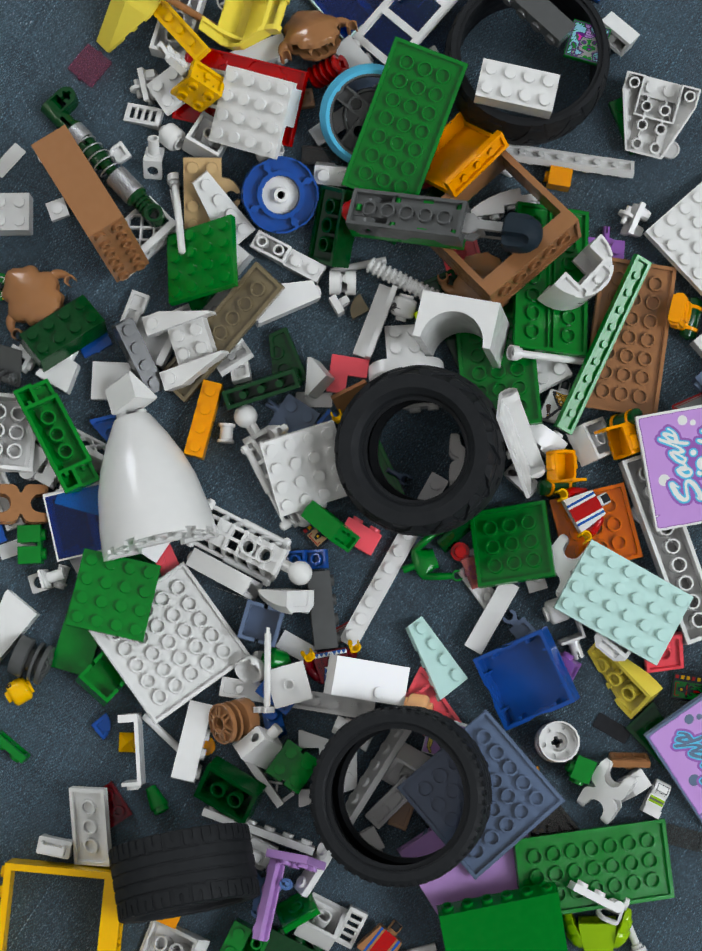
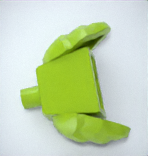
(595, 934)

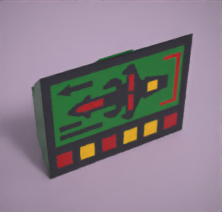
(685, 686)

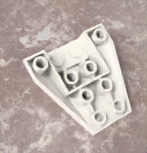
(654, 113)

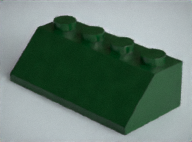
(331, 238)

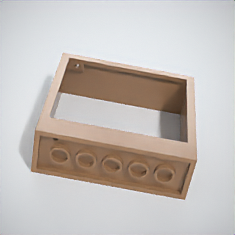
(90, 203)
(523, 267)

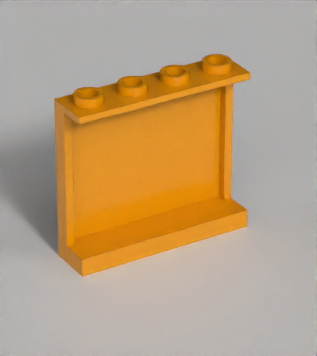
(463, 155)

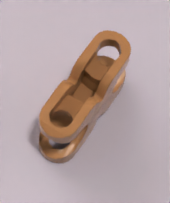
(21, 504)

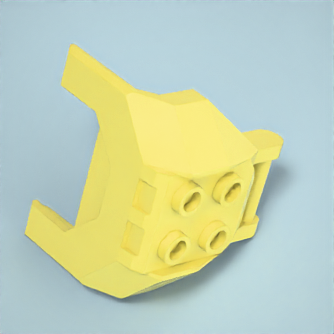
(245, 22)

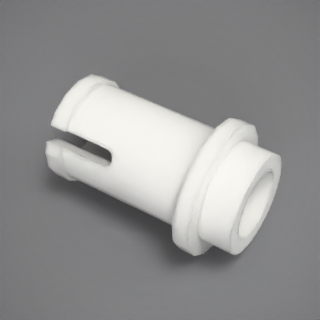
(62, 583)

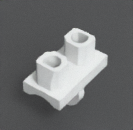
(140, 88)
(631, 217)

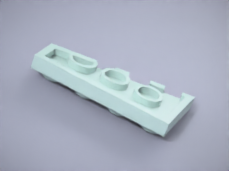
(440, 666)

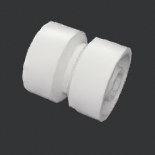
(336, 279)

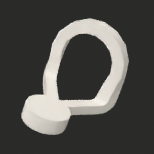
(610, 920)

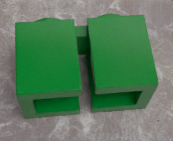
(31, 554)

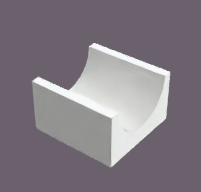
(448, 314)

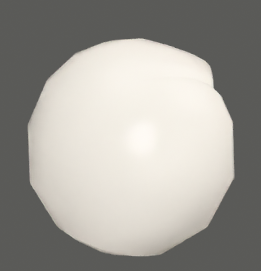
(250, 669)

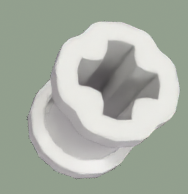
(226, 433)

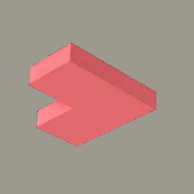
(346, 366)

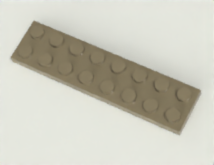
(236, 317)

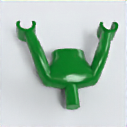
(425, 562)

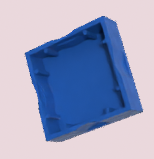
(526, 678)

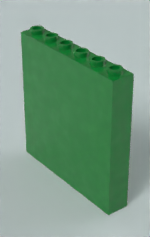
(505, 921)

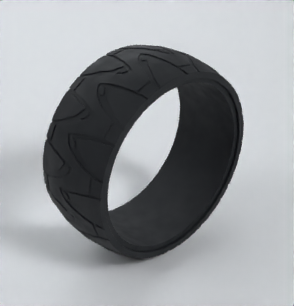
(526, 130)

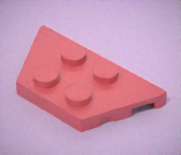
(422, 686)

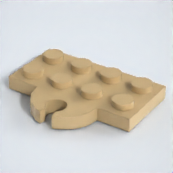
(192, 168)

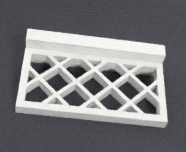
(158, 239)

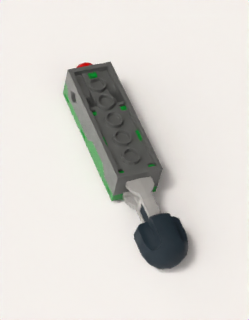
(434, 222)

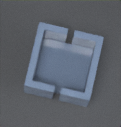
(256, 620)

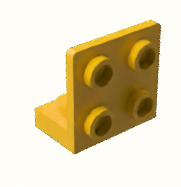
(200, 86)

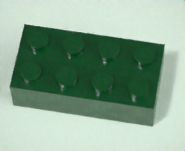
(63, 333)

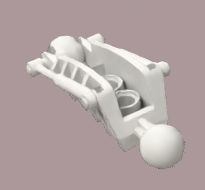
(246, 417)
(298, 572)

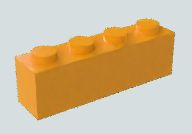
(203, 419)

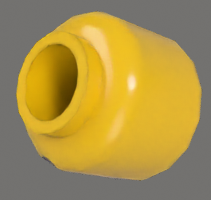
(19, 691)

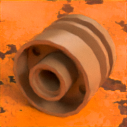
(232, 720)

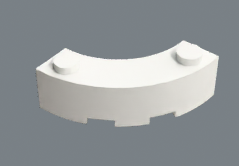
(547, 439)

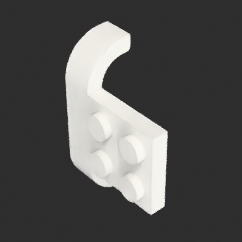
(401, 351)

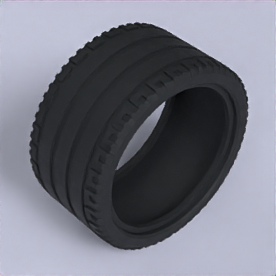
(336, 827)

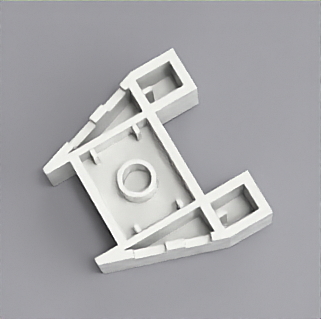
(190, 341)

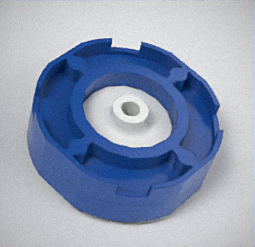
(298, 192)

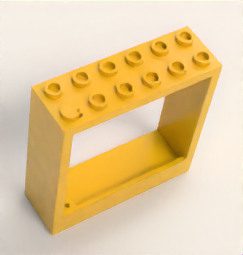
(110, 928)

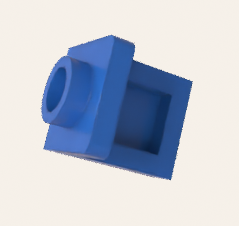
(271, 718)

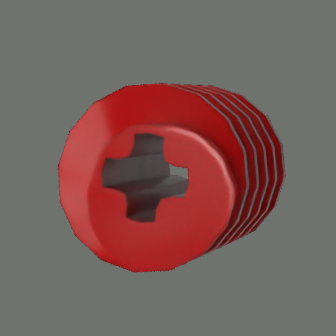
(327, 71)

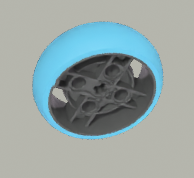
(351, 117)

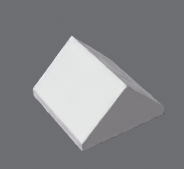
(128, 394)

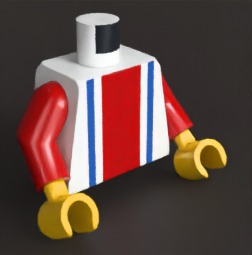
(584, 509)

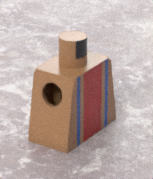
(382, 938)

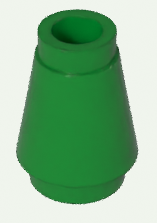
(156, 800)

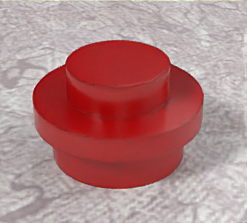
(460, 551)

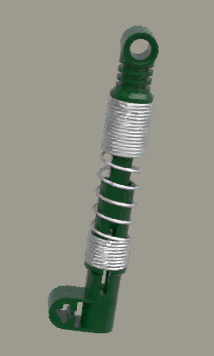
(119, 178)

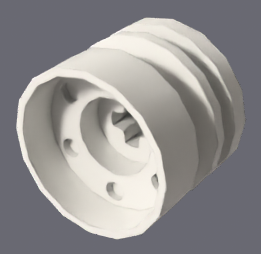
(565, 749)

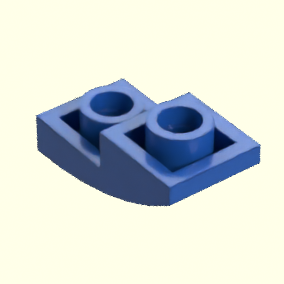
(315, 558)

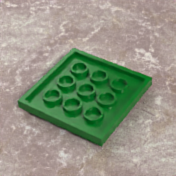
(208, 261)
(512, 544)
(113, 596)

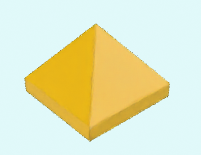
(126, 742)

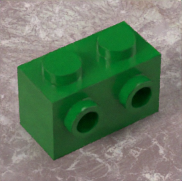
(580, 769)

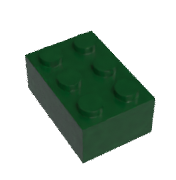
(230, 790)

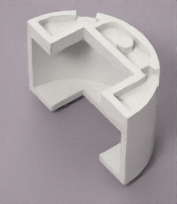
(597, 267)

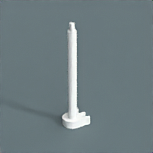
(267, 676)

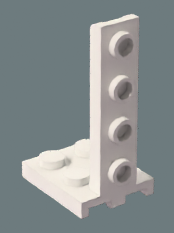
(168, 79)

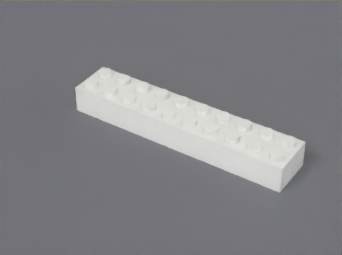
(669, 549)

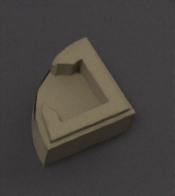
(358, 307)

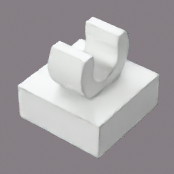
(339, 304)

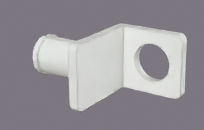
(153, 158)
(46, 579)
(573, 641)

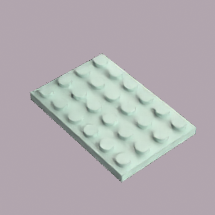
(623, 602)

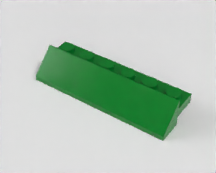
(57, 436)

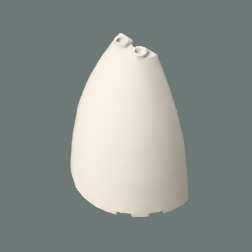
(148, 490)

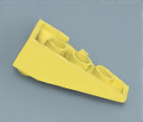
(628, 682)

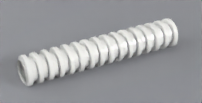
(397, 278)

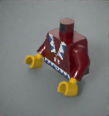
(317, 663)

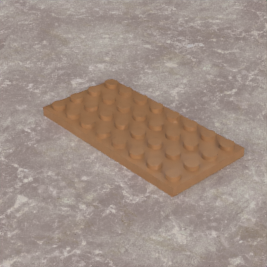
(637, 359)

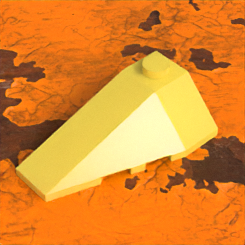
(123, 18)

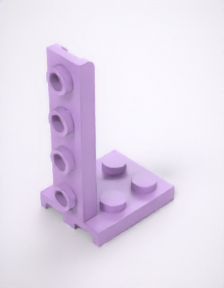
(271, 887)

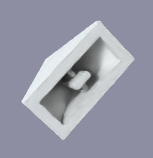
(317, 378)

